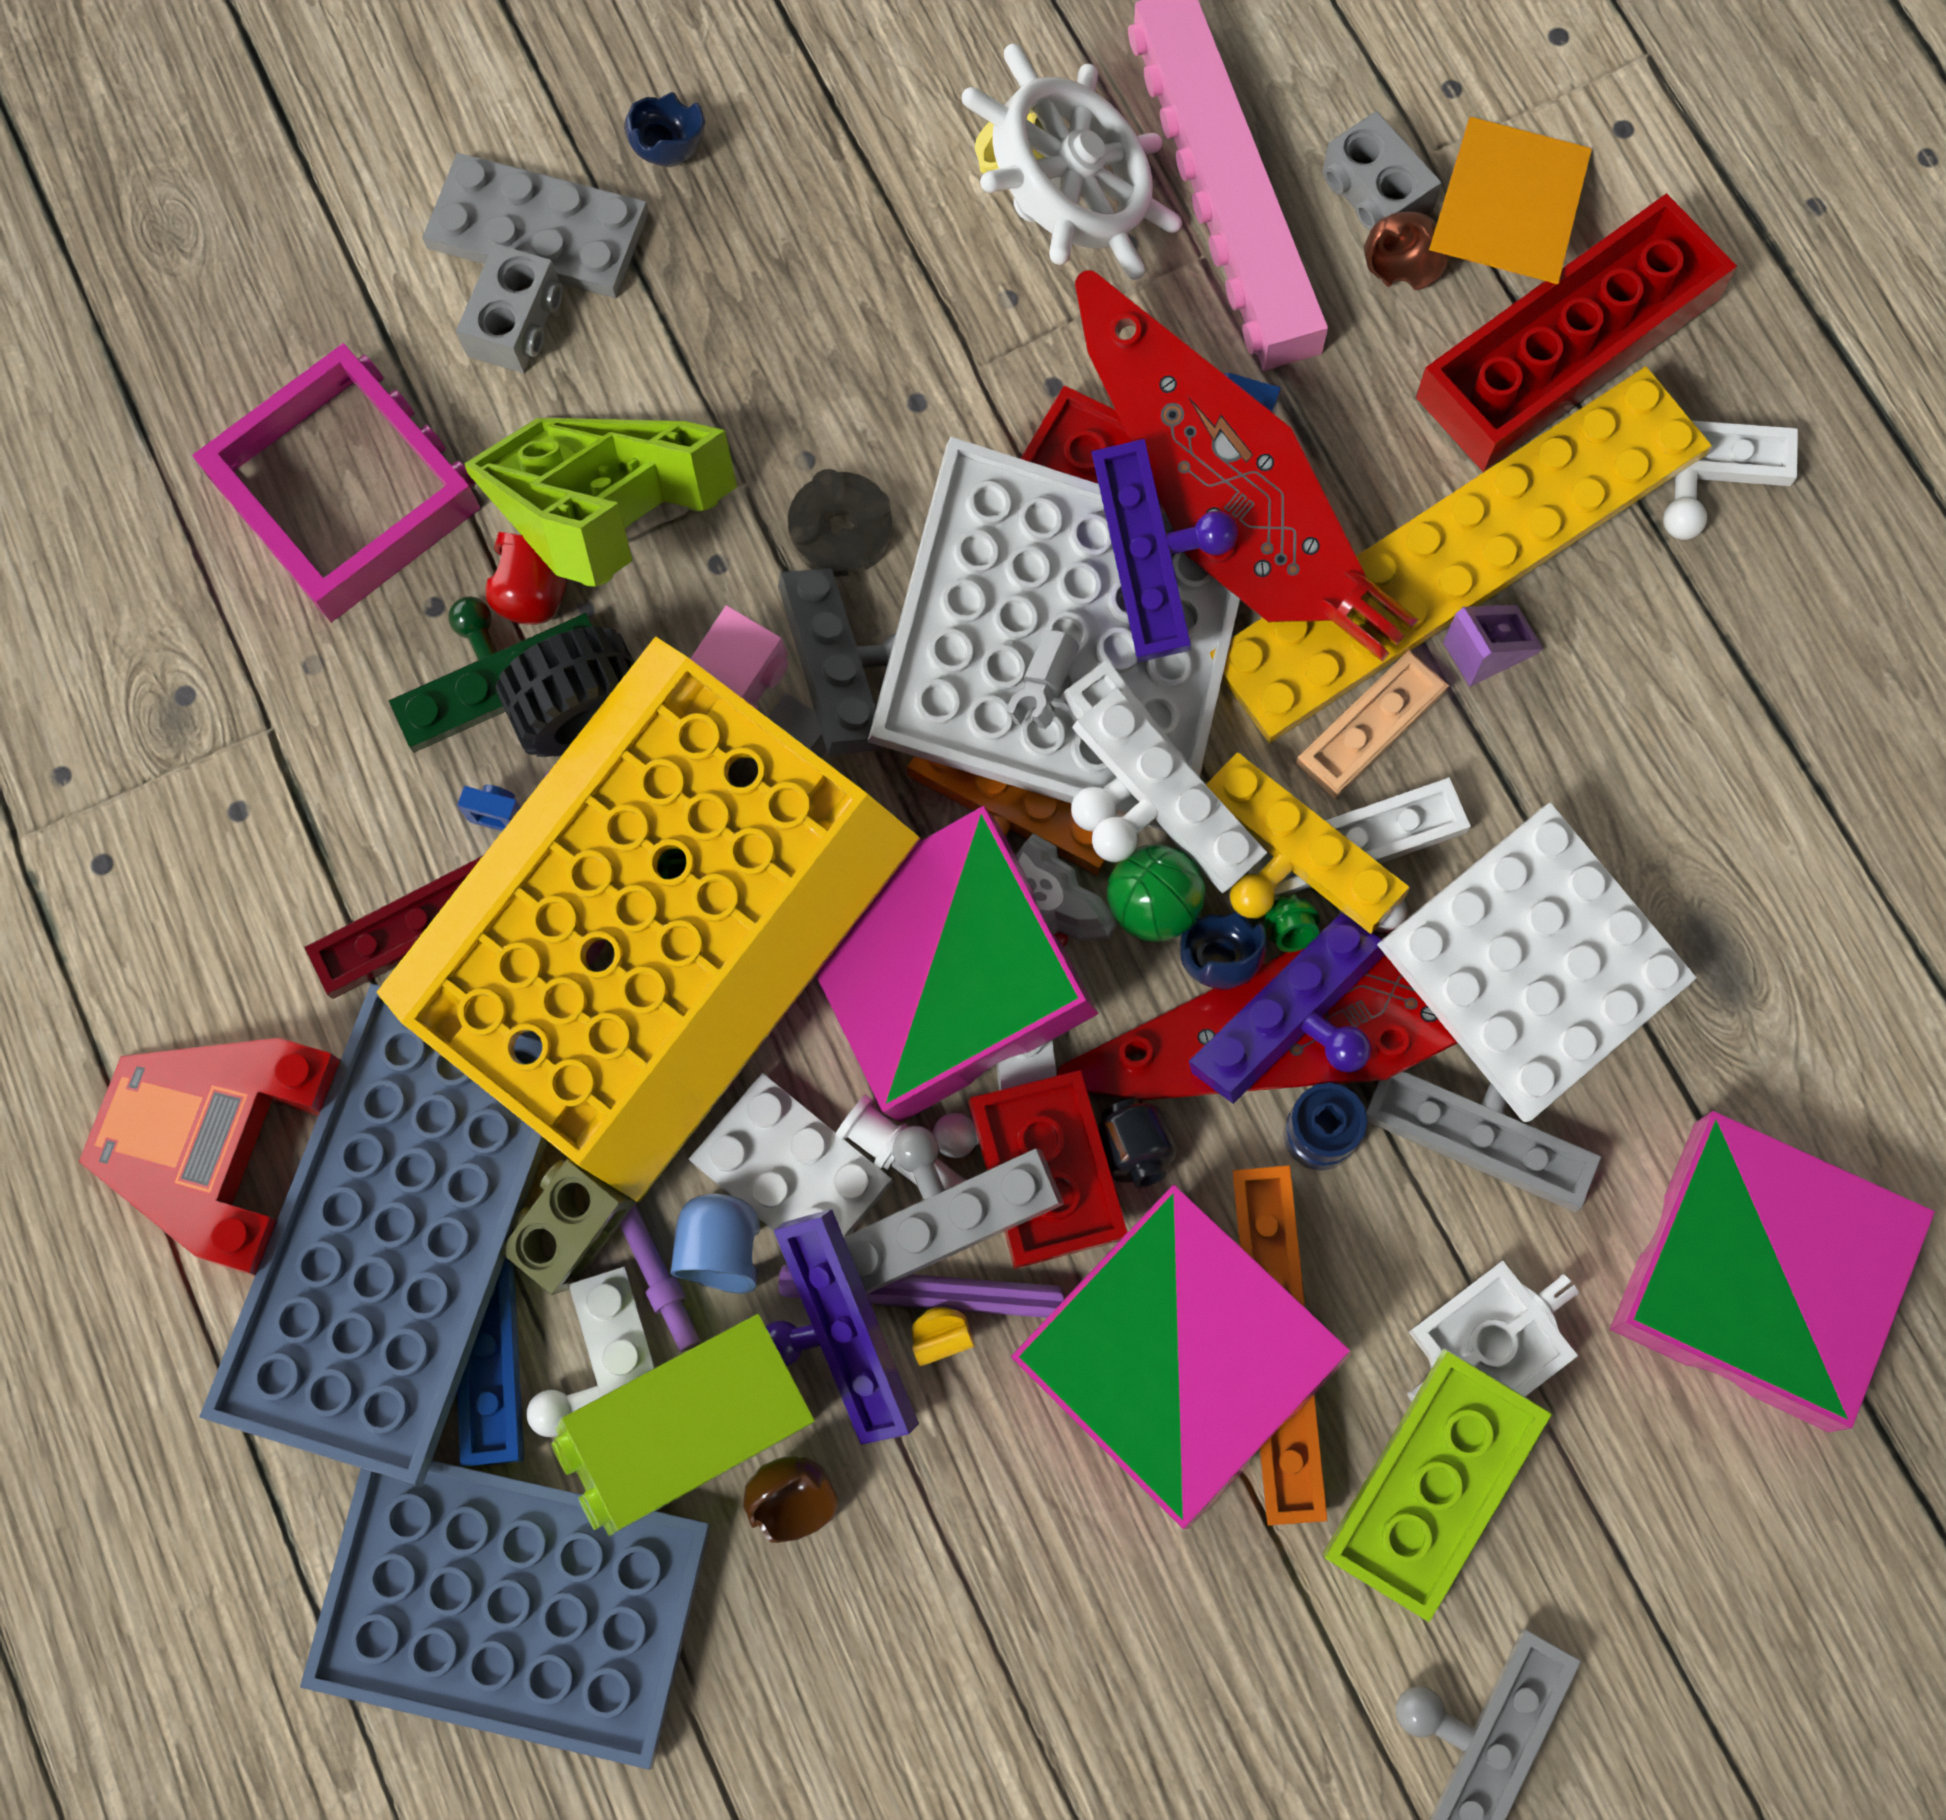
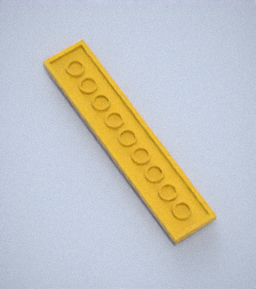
(1473, 546)

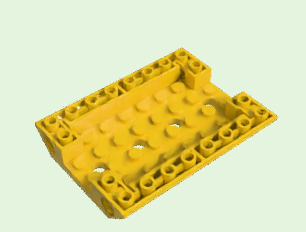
(697, 958)

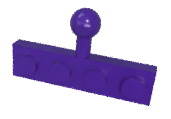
(1145, 549)
(1292, 1007)
(842, 1327)

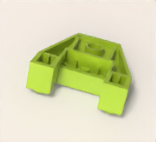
(586, 480)

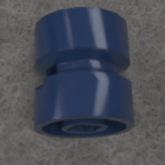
(1324, 1126)

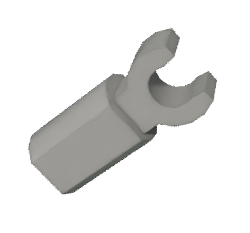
(1044, 678)

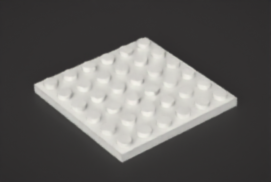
(995, 567)

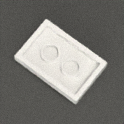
(788, 1161)

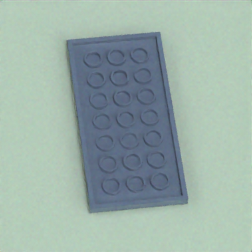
(380, 1257)

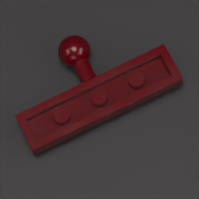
(381, 937)

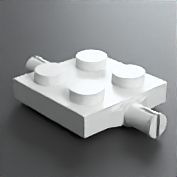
(1501, 1330)

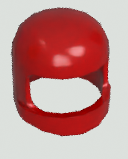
(523, 583)

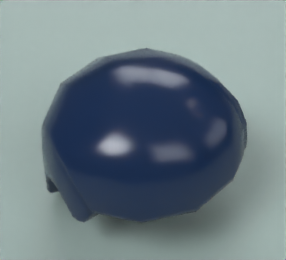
(664, 129)
(1223, 950)

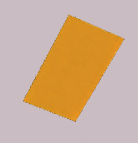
(1512, 200)

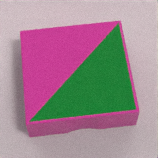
(950, 970)
(1773, 1272)
(1180, 1356)

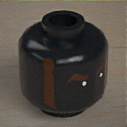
(1136, 1142)

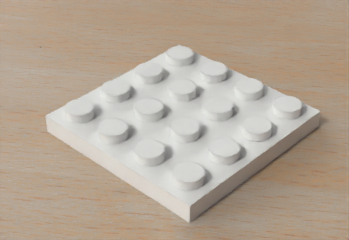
(1537, 962)

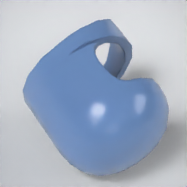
(716, 1236)

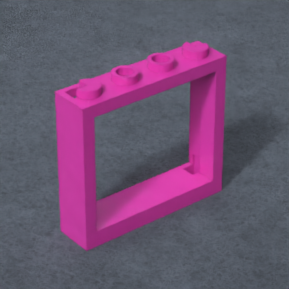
(392, 548)

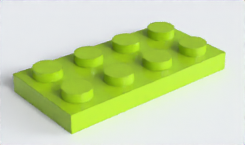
(1436, 1485)

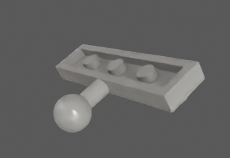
(1484, 1138)
(951, 1217)
(1506, 1734)

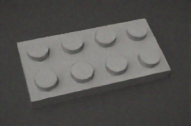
(576, 226)

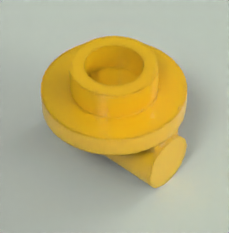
(940, 1334)

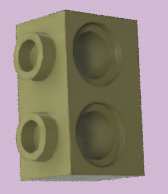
(576, 1233)

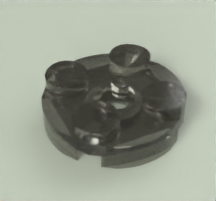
(829, 496)

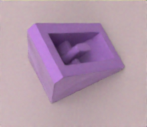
(1489, 640)

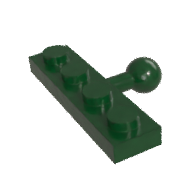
(469, 693)

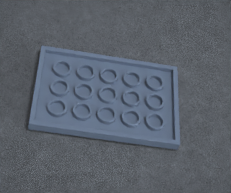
(508, 1612)

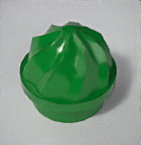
(1292, 923)

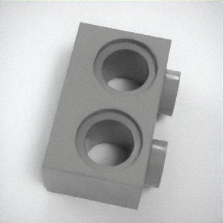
(1390, 171)
(499, 306)

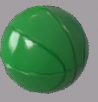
(1156, 893)

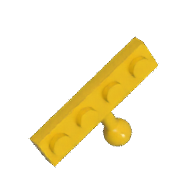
(1303, 845)

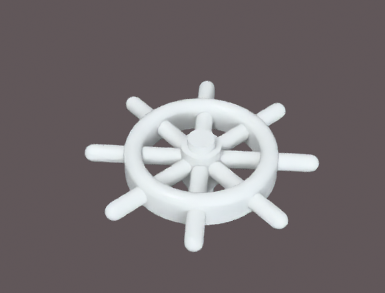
(1073, 162)

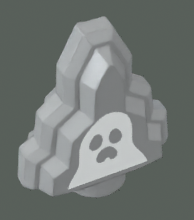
(1058, 894)

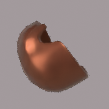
(1400, 250)

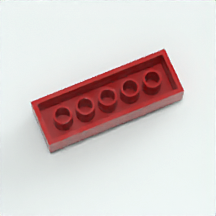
(1576, 333)

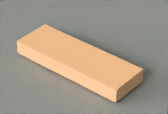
(1372, 724)

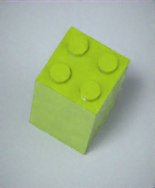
(680, 1425)

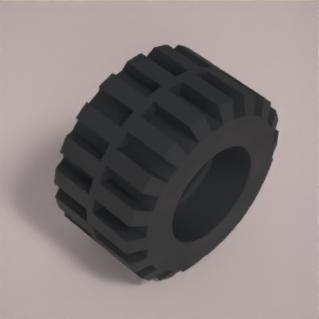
(561, 685)

